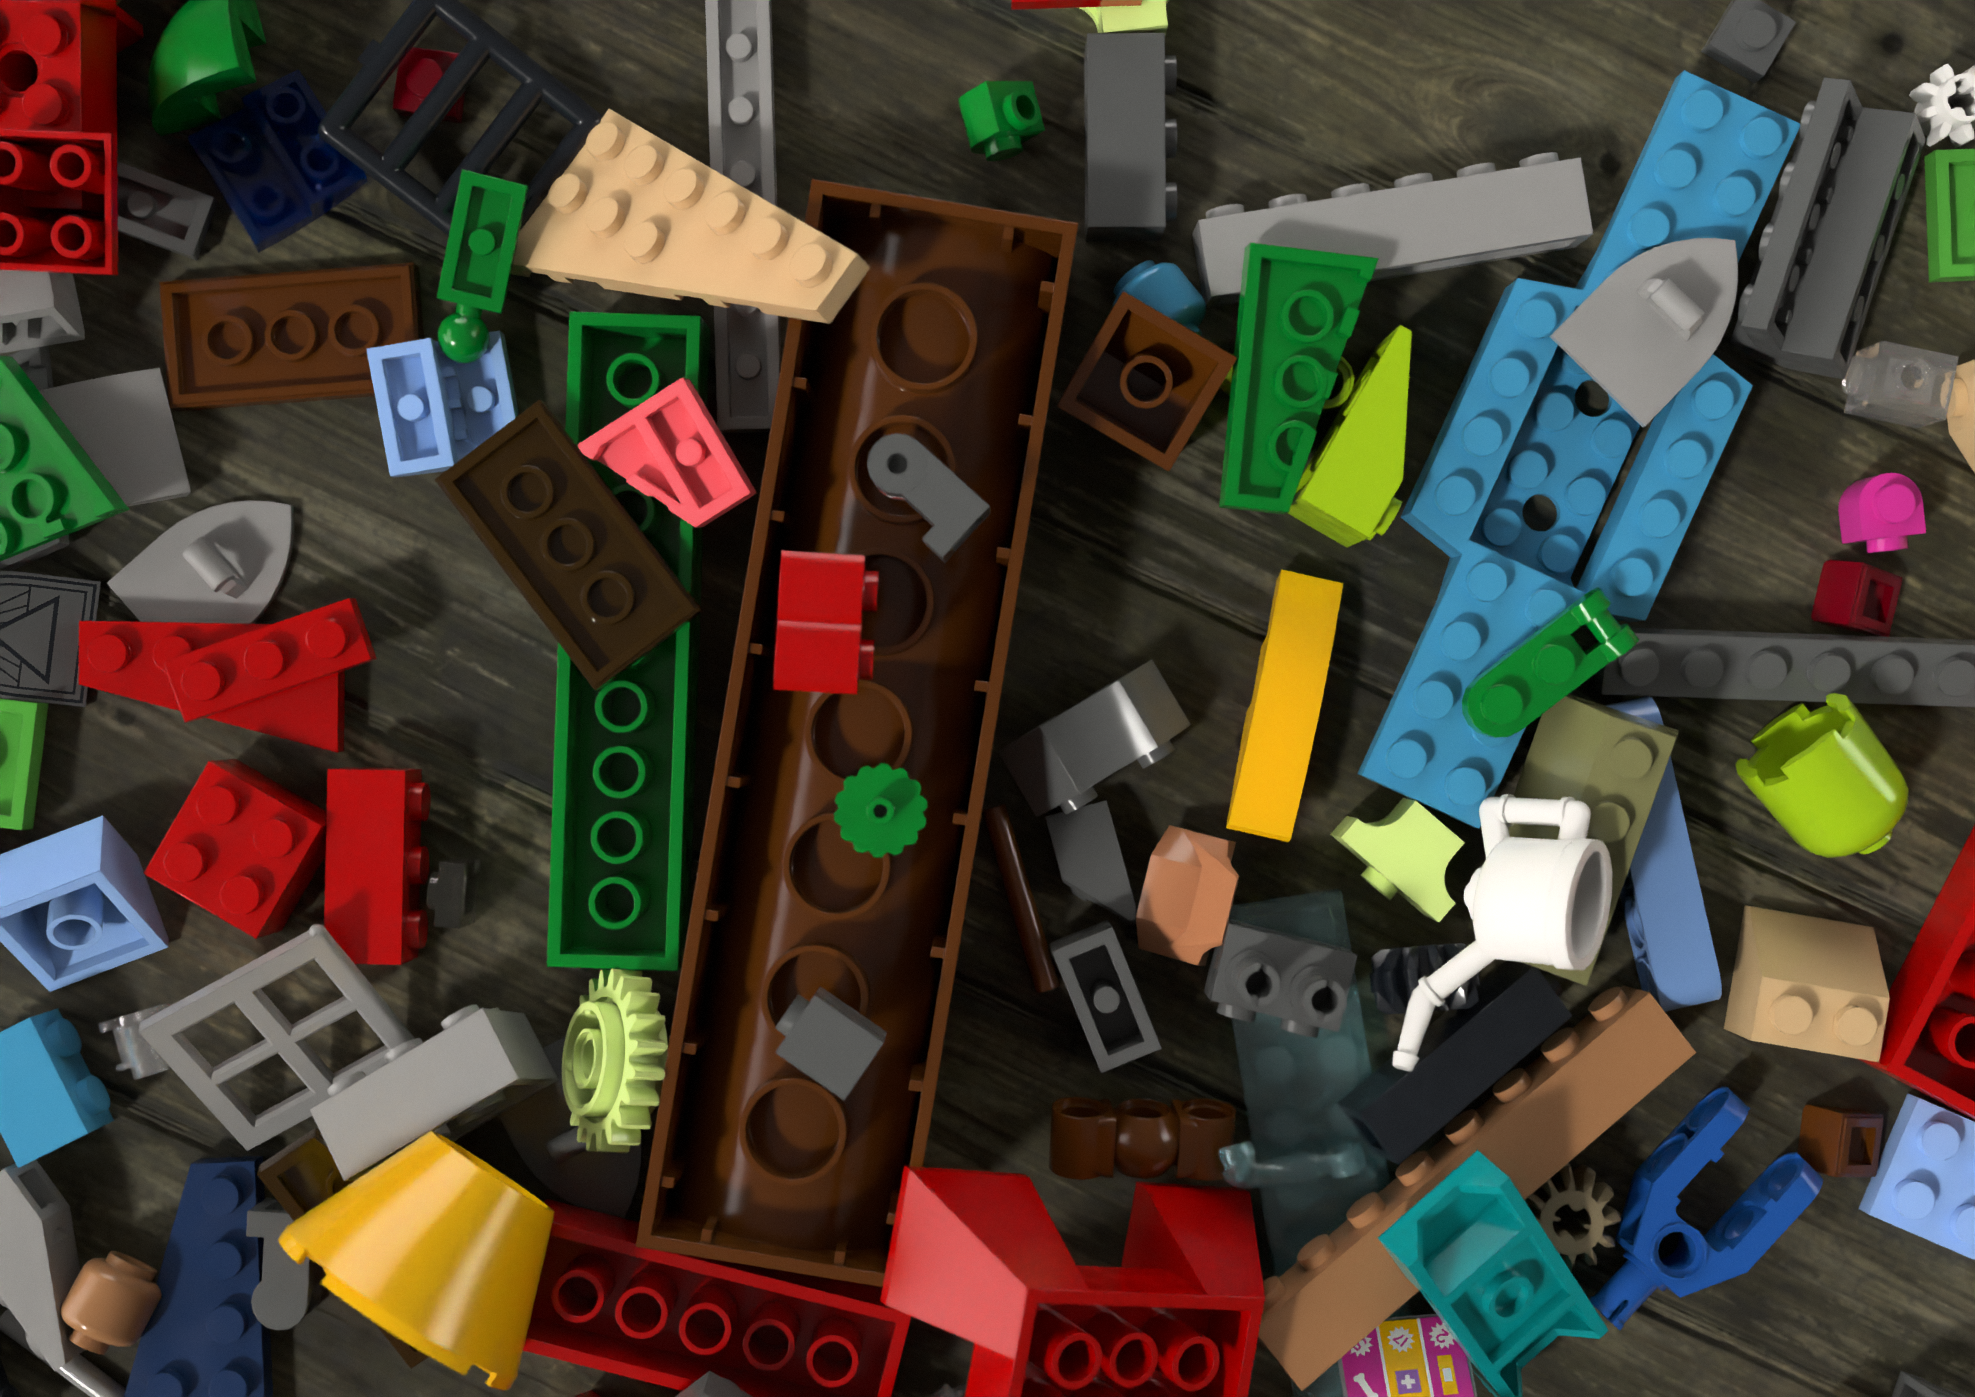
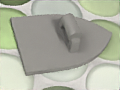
(1654, 322)
(212, 565)

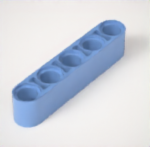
(1665, 898)

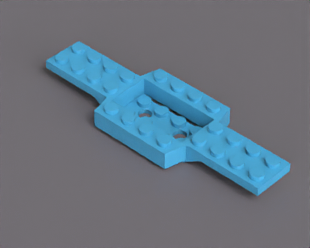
(1523, 436)

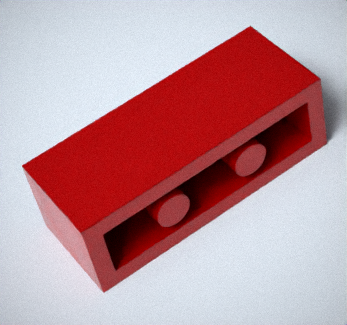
(376, 863)

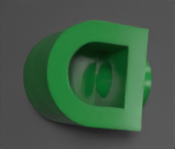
(1000, 118)

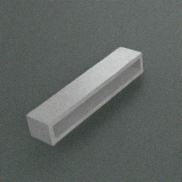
(1408, 227)

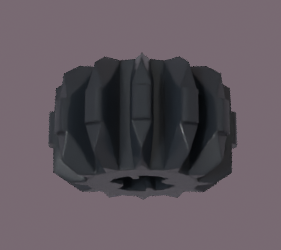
(1397, 975)

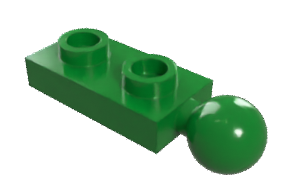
(478, 260)

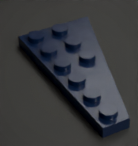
(204, 1326)

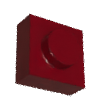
(417, 77)

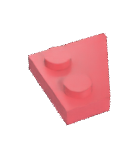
(674, 454)

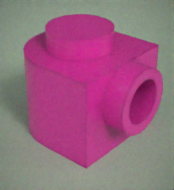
(1881, 512)

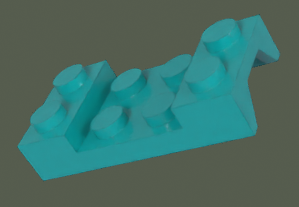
(1490, 1273)

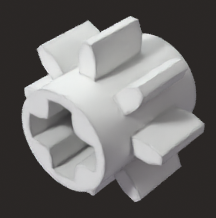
(1934, 110)

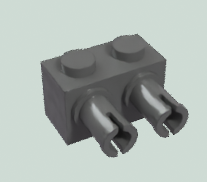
(1280, 977)

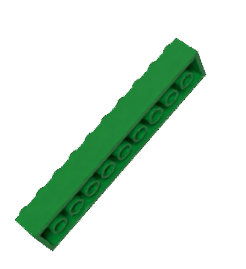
(632, 745)

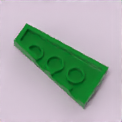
(1288, 345)

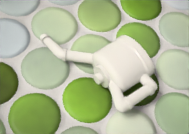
(1526, 903)

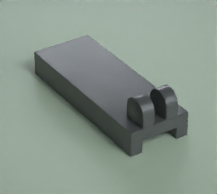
(163, 211)

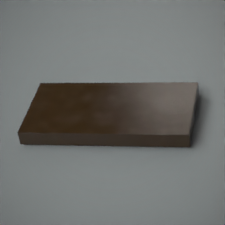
(569, 545)

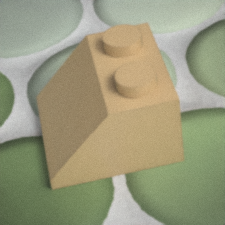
(1808, 984)

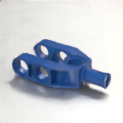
(1730, 1244)

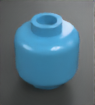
(1165, 290)

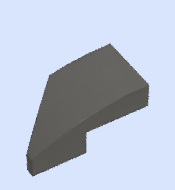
(1092, 859)

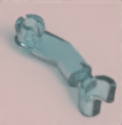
(1289, 1170)

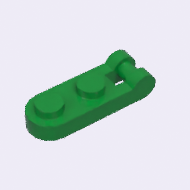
(1545, 668)

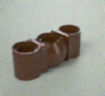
(1139, 1138)

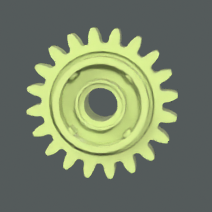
(614, 1060)

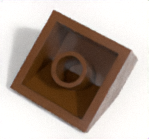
(1146, 381)

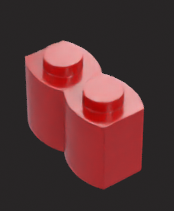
(823, 621)

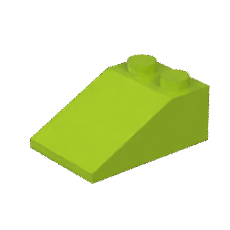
(1361, 458)

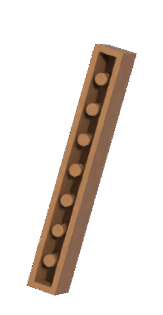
(1526, 1129)

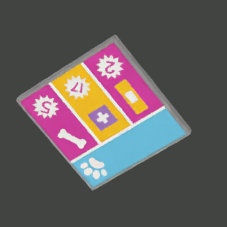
(1407, 1360)

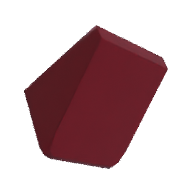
(1856, 597)

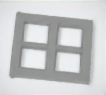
(244, 989)

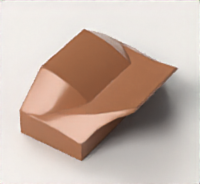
(1187, 895)

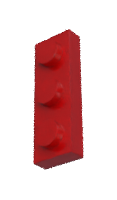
(269, 660)

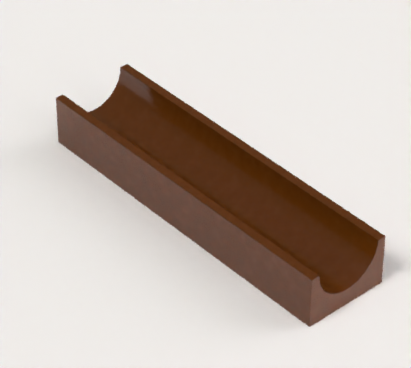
(959, 352)

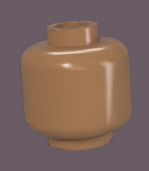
(110, 1302)

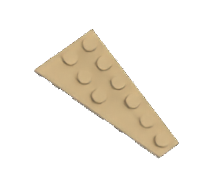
(673, 228)

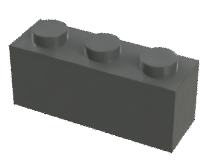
(1128, 136)

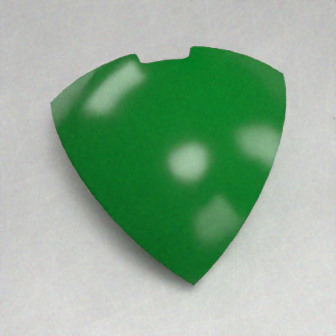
(199, 56)

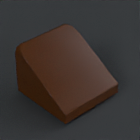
(1840, 1140)

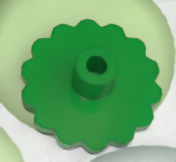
(880, 810)

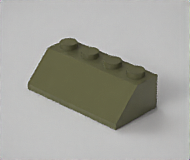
(1607, 763)

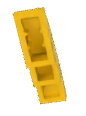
(1284, 706)

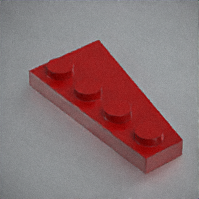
(129, 662)

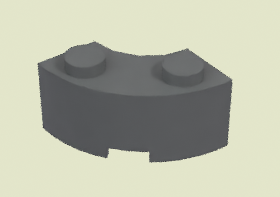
(1095, 739)

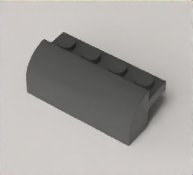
(1828, 233)

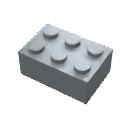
(444, 1085)

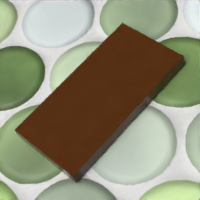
(284, 334)

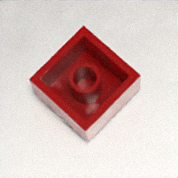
(242, 848)

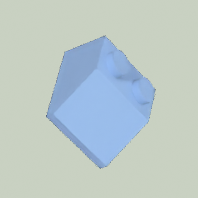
(77, 905)

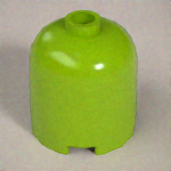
(1827, 779)

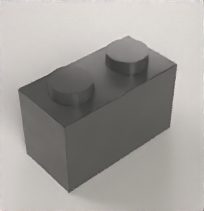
(1105, 996)

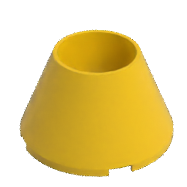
(434, 1254)

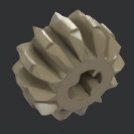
(1587, 1212)

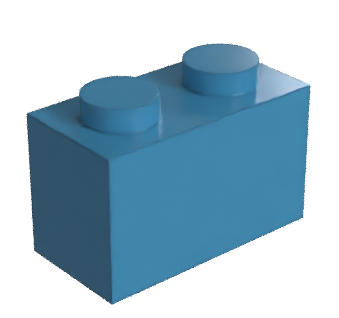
(46, 1088)

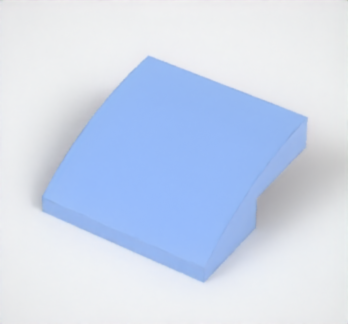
(437, 407)

